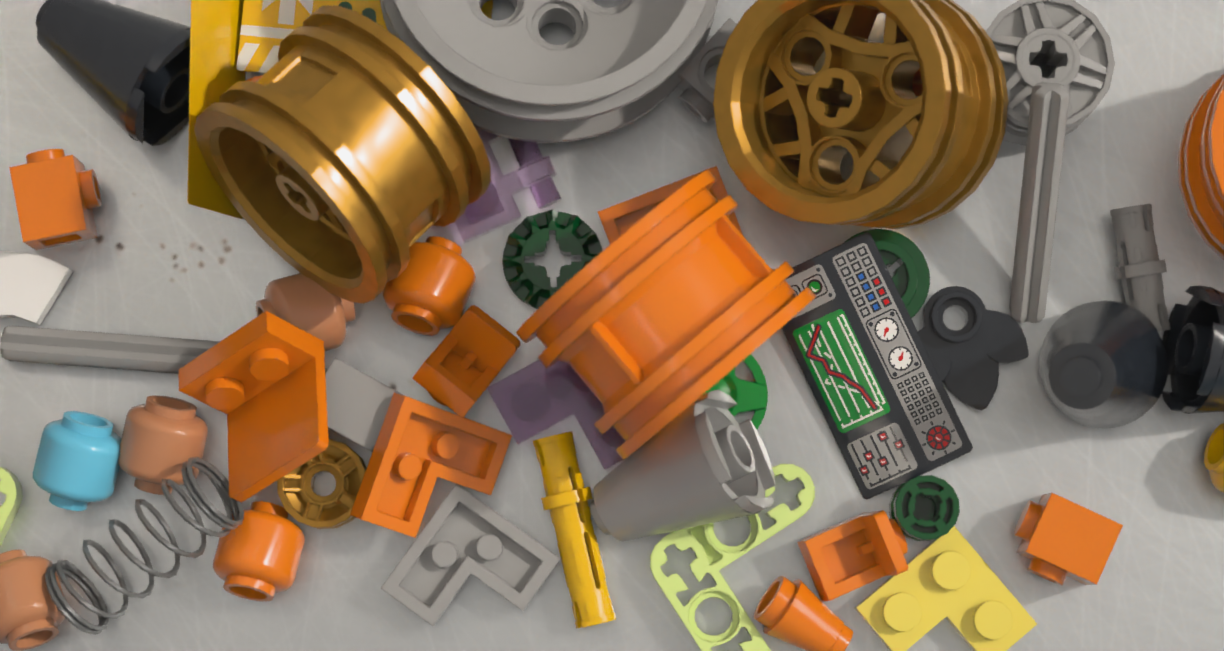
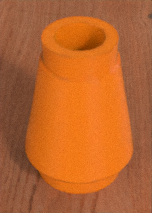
(800, 618)

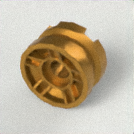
(324, 511)

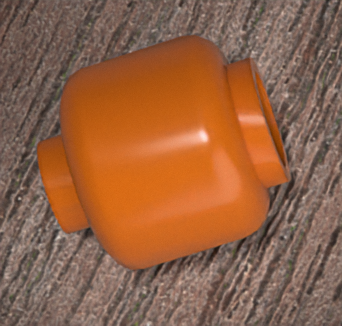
(431, 288)
(260, 553)

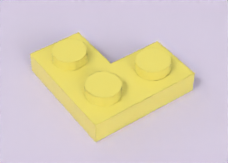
(947, 583)

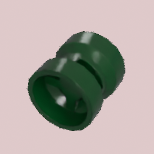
(916, 512)

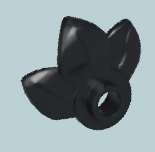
(970, 356)

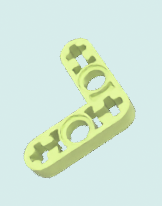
(713, 556)

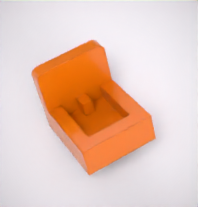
(467, 361)
(854, 553)

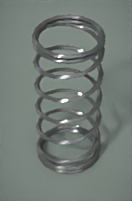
(99, 606)

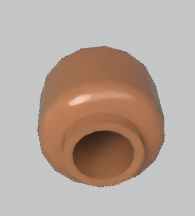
(308, 308)
(159, 440)
(26, 607)

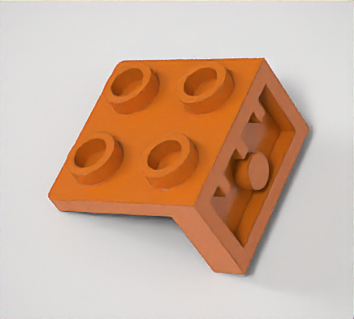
(274, 399)

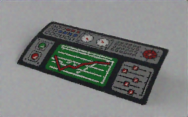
(871, 370)

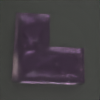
(544, 397)

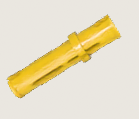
(574, 529)

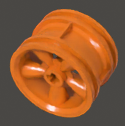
(665, 312)

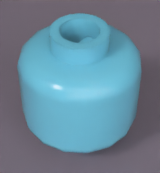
(77, 460)

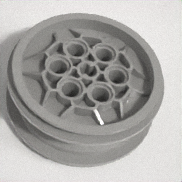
(547, 93)

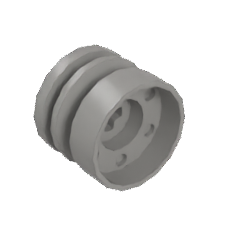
(1071, 42)

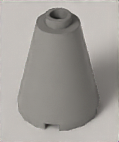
(687, 475)

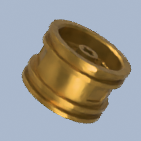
(344, 152)
(909, 153)

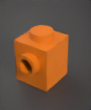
(55, 199)
(1065, 540)

